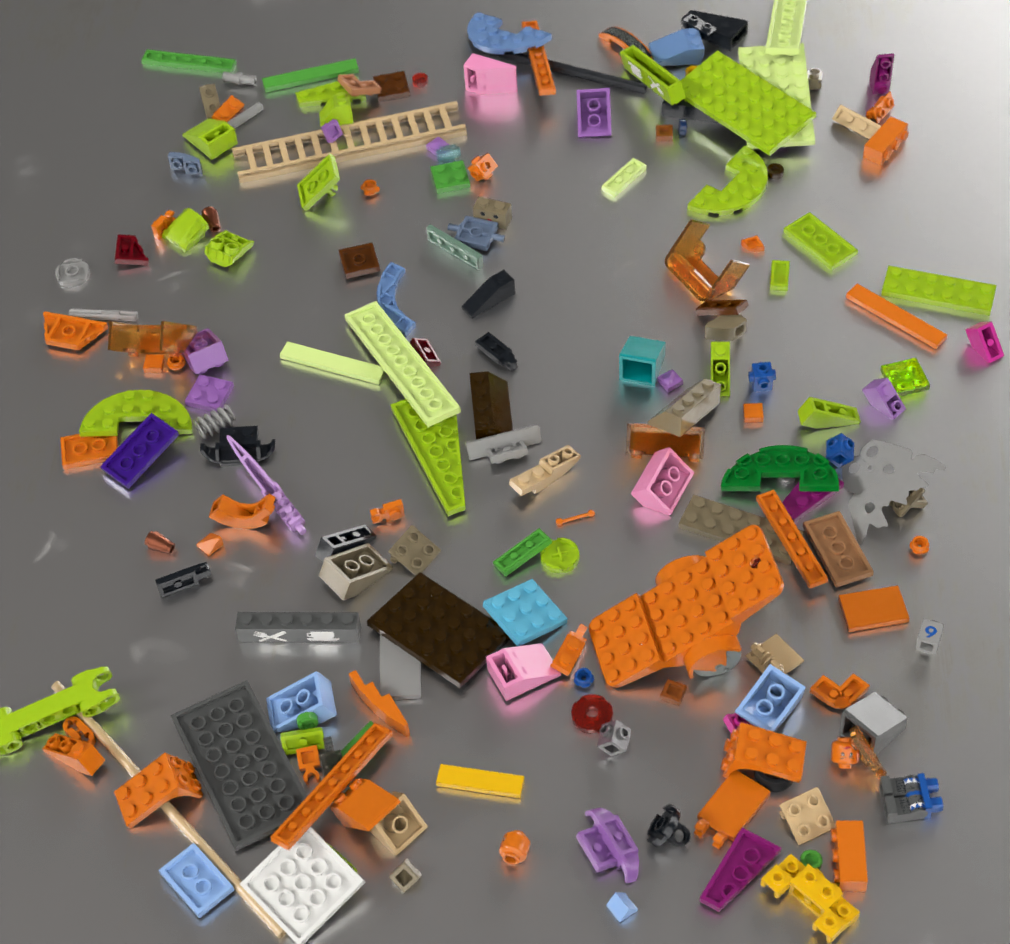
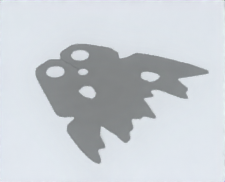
(883, 487)

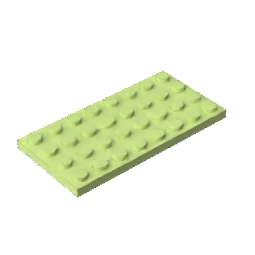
(786, 74)

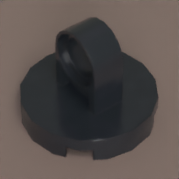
(665, 826)

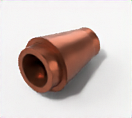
(211, 217)
(158, 542)

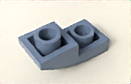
(184, 161)

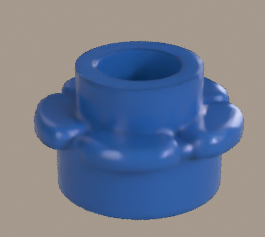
(583, 673)

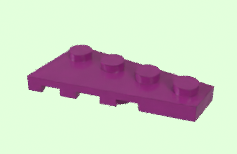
(800, 503)
(740, 865)

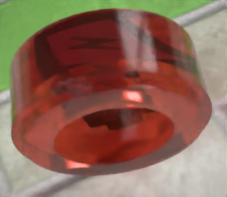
(420, 80)

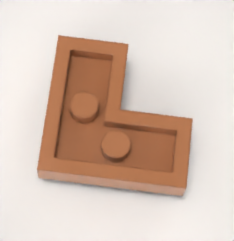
(356, 87)

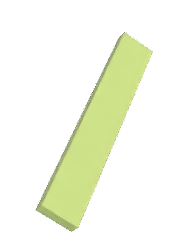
(332, 362)

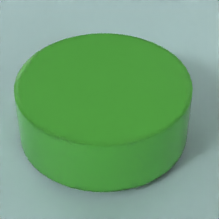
(307, 720)
(812, 858)

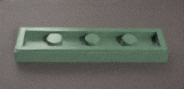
(454, 247)

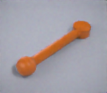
(559, 522)

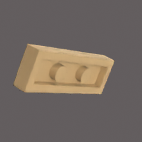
(855, 122)

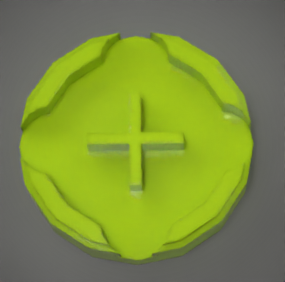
(560, 556)

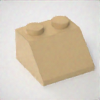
(399, 825)

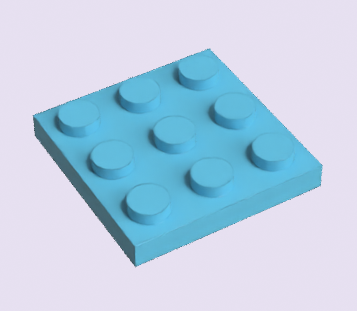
(525, 612)

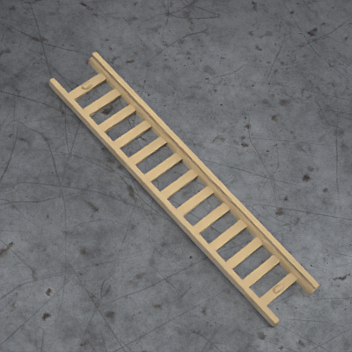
(352, 152)

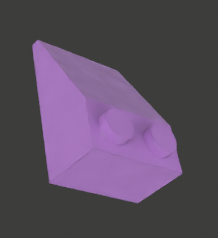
(594, 112)
(205, 352)

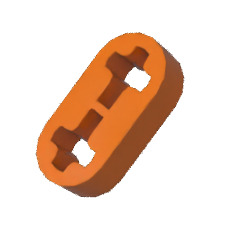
(82, 728)

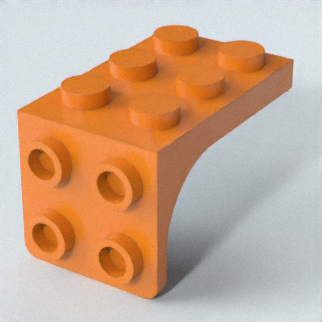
(764, 752)
(154, 786)

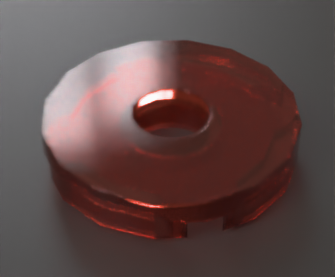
(588, 703)

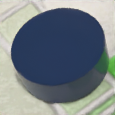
(682, 127)

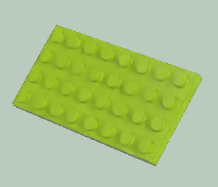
(745, 103)

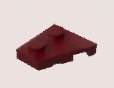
(129, 251)

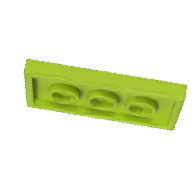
(820, 241)

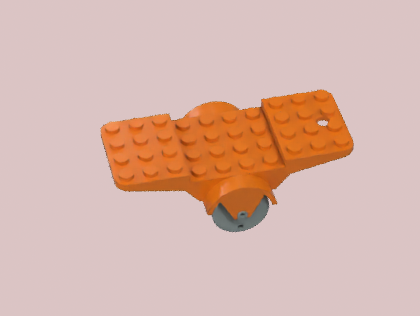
(689, 613)

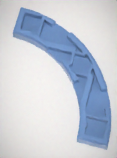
(386, 298)

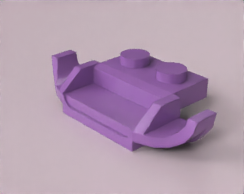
(609, 844)

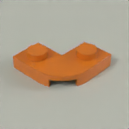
(839, 696)

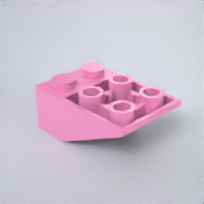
(489, 76)
(520, 669)

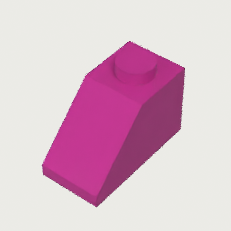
(985, 341)

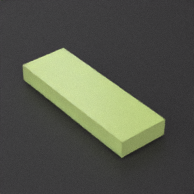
(624, 177)

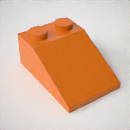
(363, 805)

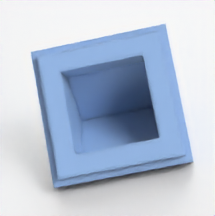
(621, 906)

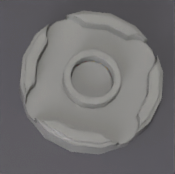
(72, 272)

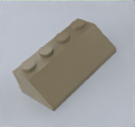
(688, 408)

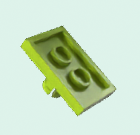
(319, 182)

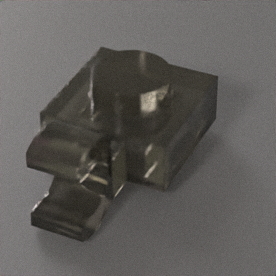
(331, 757)

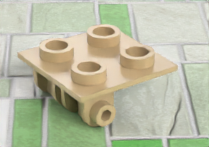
(774, 652)
(807, 815)

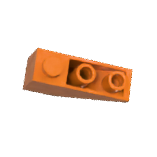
(74, 753)

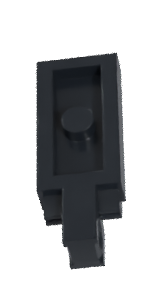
(497, 351)
(182, 579)

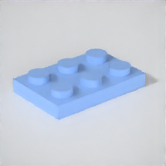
(196, 880)

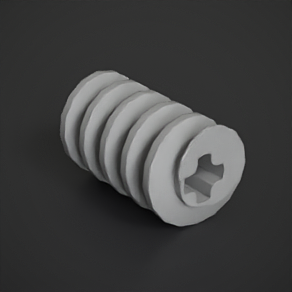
(213, 422)

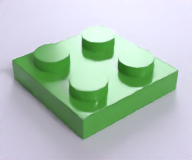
(450, 177)

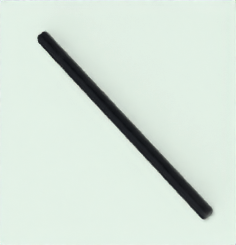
(579, 72)

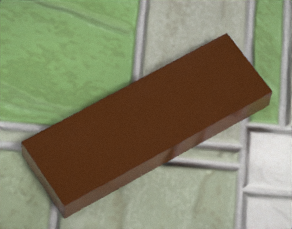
(722, 307)

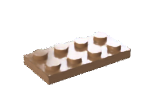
(838, 549)

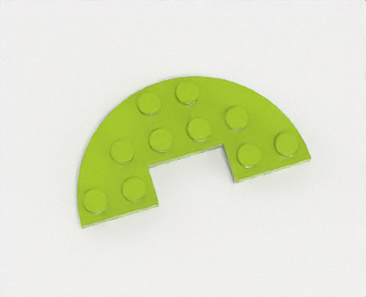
(740, 192)
(134, 407)

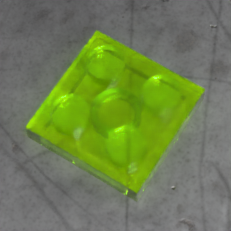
(906, 376)

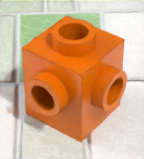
(482, 167)

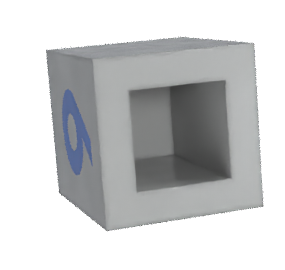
(929, 636)

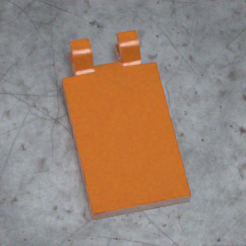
(731, 808)

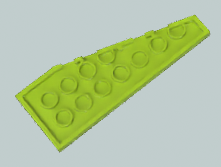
(437, 453)

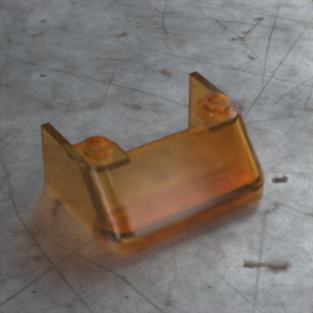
(686, 264)
(150, 339)
(646, 440)

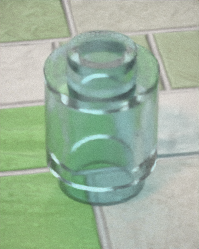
(448, 153)

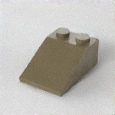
(354, 570)

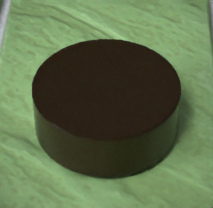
(775, 171)

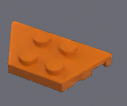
(71, 331)

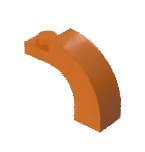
(240, 514)

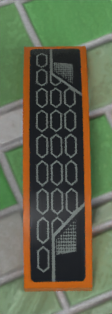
(623, 39)

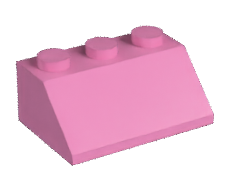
(662, 482)

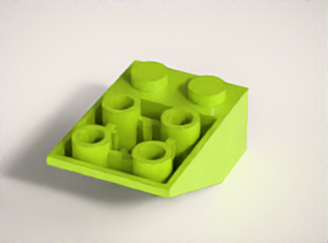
(212, 137)

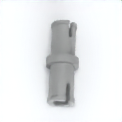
(239, 78)

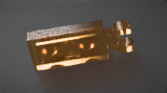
(868, 756)

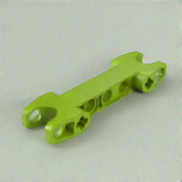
(75, 699)

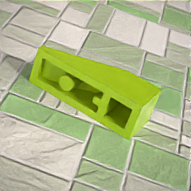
(826, 414)

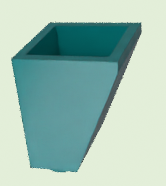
(641, 360)

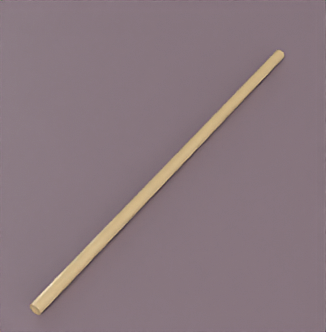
(179, 820)

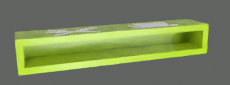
(652, 75)

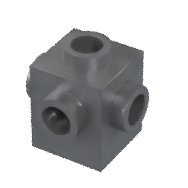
(614, 737)

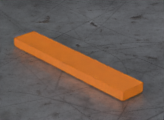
(896, 316)
(792, 539)

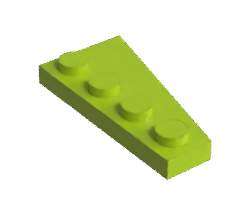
(322, 94)

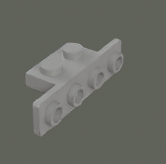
(504, 445)

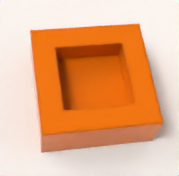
(153, 363)
(753, 412)

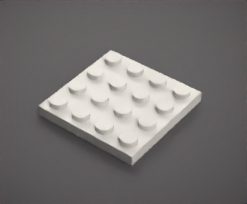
(302, 885)

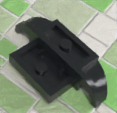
(245, 436)

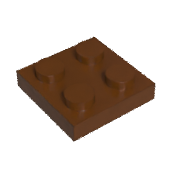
(392, 86)
(359, 260)

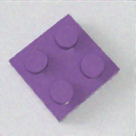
(209, 393)

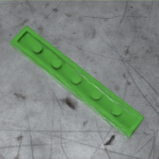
(189, 61)
(310, 75)

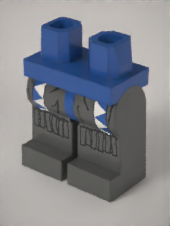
(909, 797)

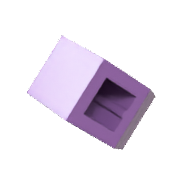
(884, 397)

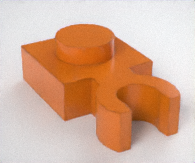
(162, 223)
(390, 511)
(308, 761)

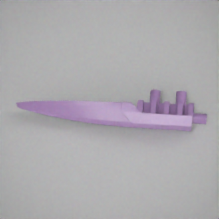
(282, 504)

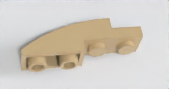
(547, 472)

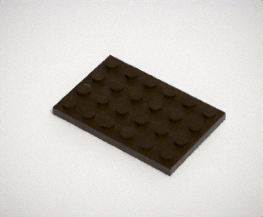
(439, 629)

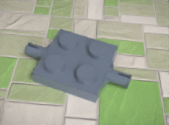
(476, 232)

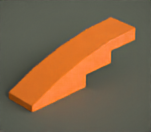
(380, 705)

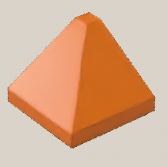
(210, 544)

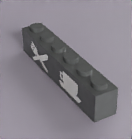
(298, 627)

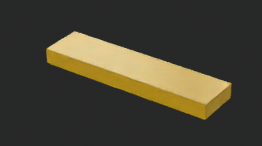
(480, 781)

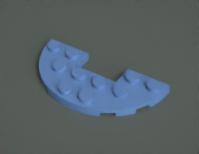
(487, 37)

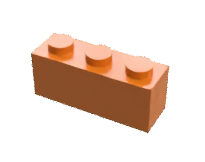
(885, 140)
(849, 856)

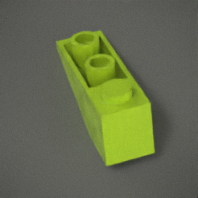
(721, 366)

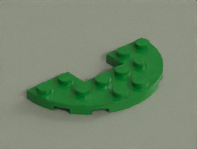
(781, 462)

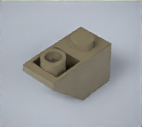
(726, 327)

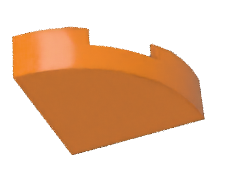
(753, 244)

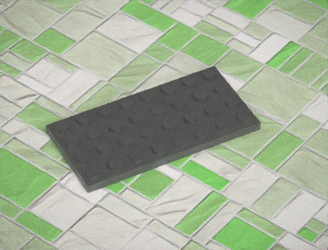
(240, 763)

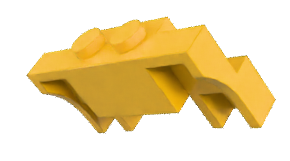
(815, 892)

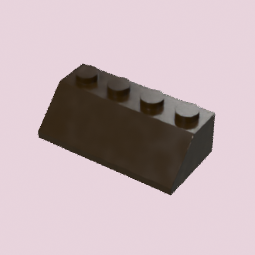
(490, 404)

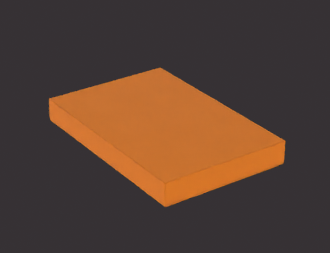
(86, 451)
(873, 608)

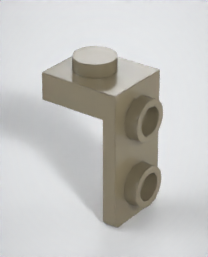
(210, 99)

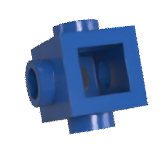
(762, 376)
(840, 450)

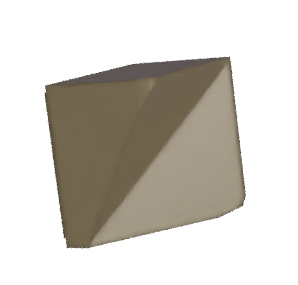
(405, 875)

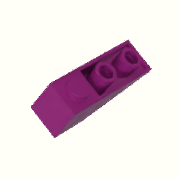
(881, 74)

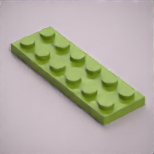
(939, 290)

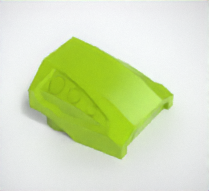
(186, 229)
(227, 248)

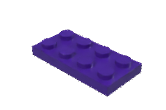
(139, 450)

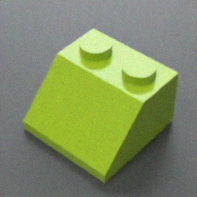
(338, 109)

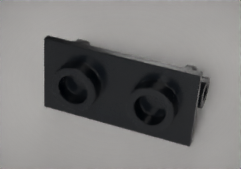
(705, 29)

